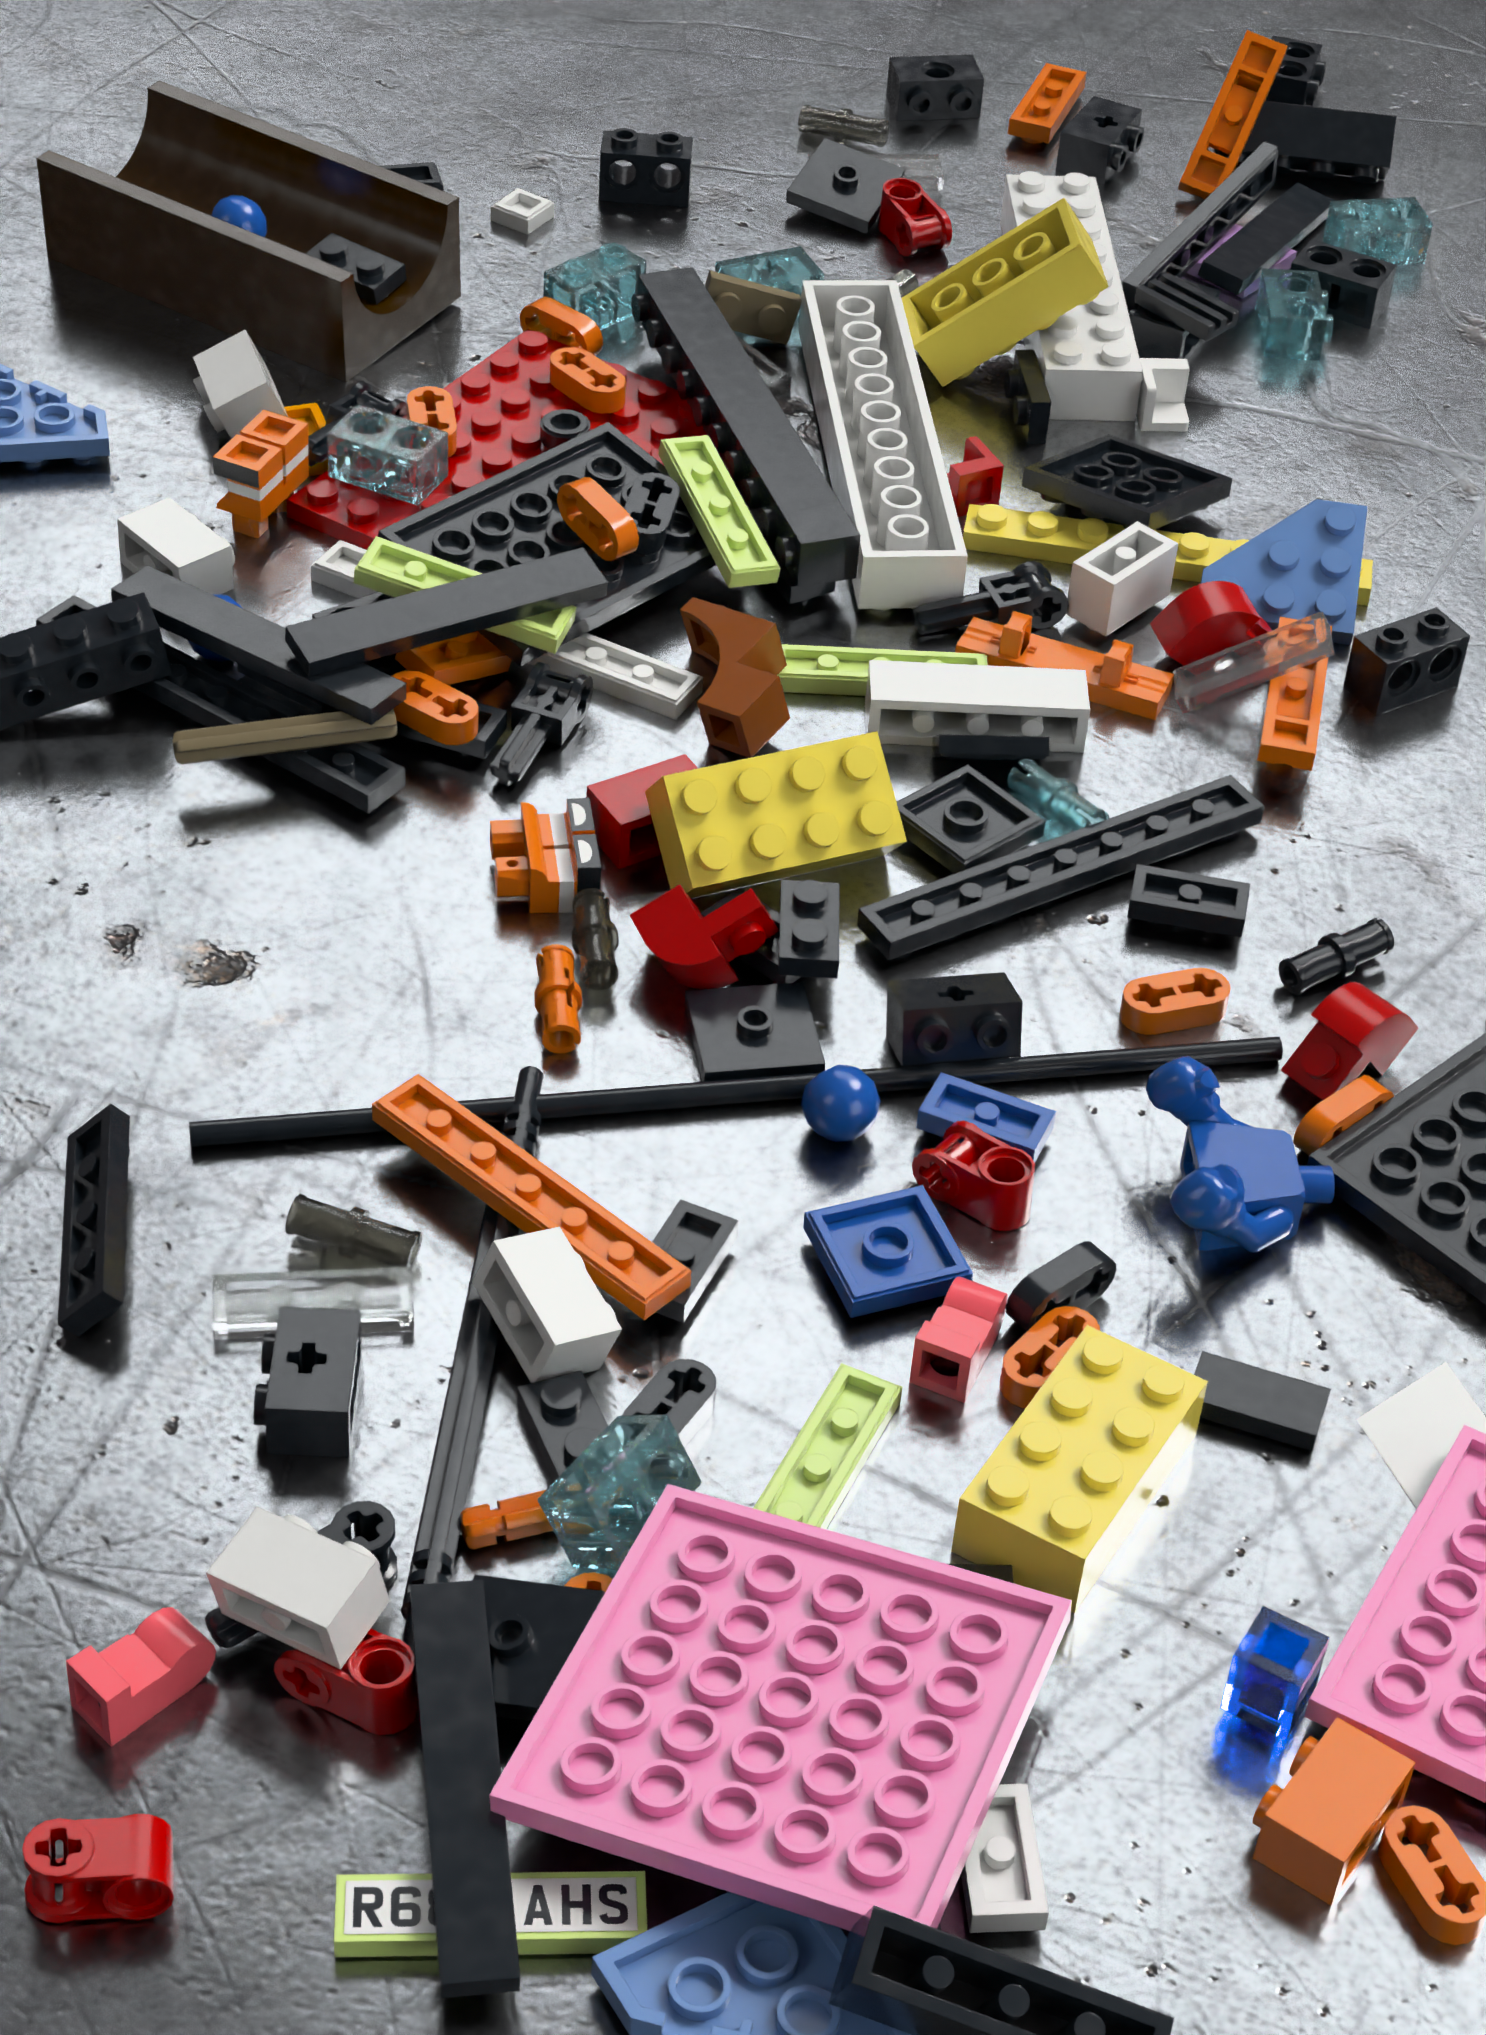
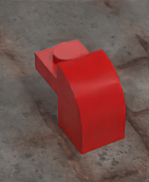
(1207, 621)
(697, 947)
(1350, 1033)

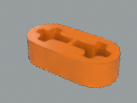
(562, 324)
(587, 380)
(435, 409)
(597, 519)
(437, 709)
(1174, 1001)
(1339, 1113)
(1039, 1349)
(1427, 1877)

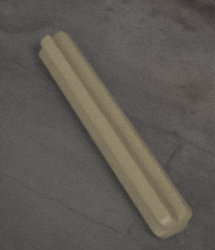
(278, 736)

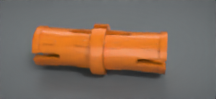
(558, 999)

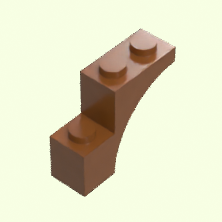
(746, 695)

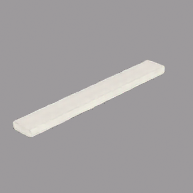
(611, 666)

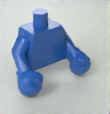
(1237, 1178)

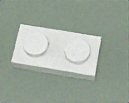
(1004, 1868)

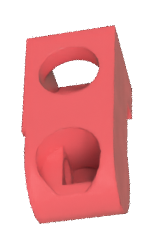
(960, 1332)
(138, 1674)

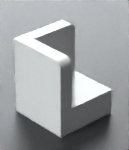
(1163, 395)

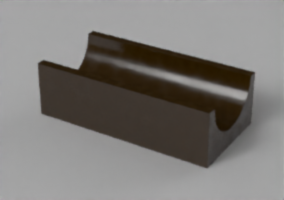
(158, 239)

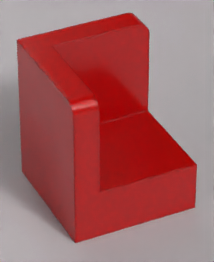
(976, 478)

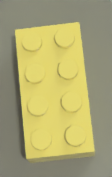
(1004, 293)
(775, 815)
(1079, 1466)

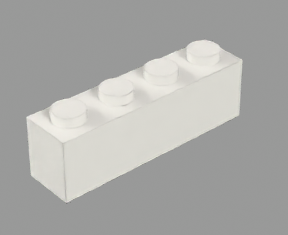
(925, 699)

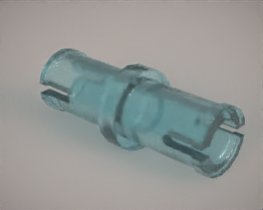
(1056, 798)

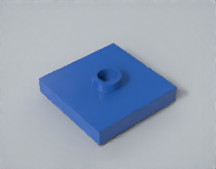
(886, 1250)

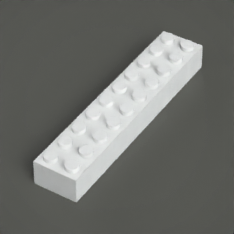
(881, 443)

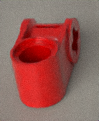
(912, 217)
(981, 1174)
(370, 1690)
(106, 1870)

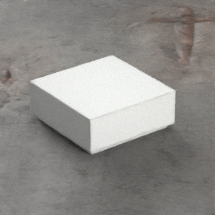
(522, 211)

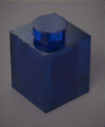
(1274, 1672)

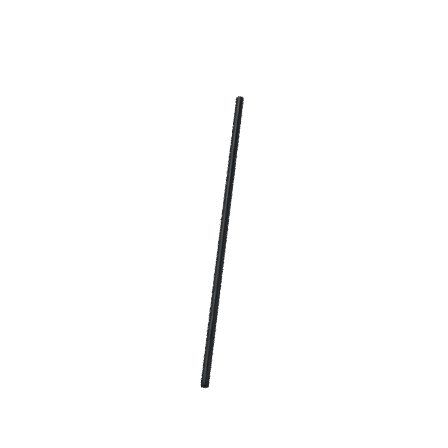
(753, 1089)

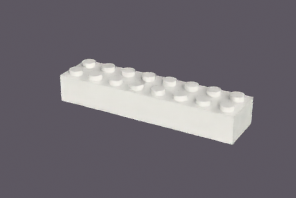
(1090, 350)

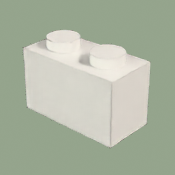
(235, 384)
(176, 544)
(1121, 578)
(546, 1304)
(299, 1586)

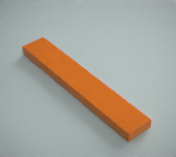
(531, 1194)

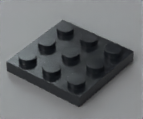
(1126, 483)

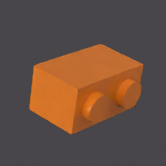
(1330, 1809)

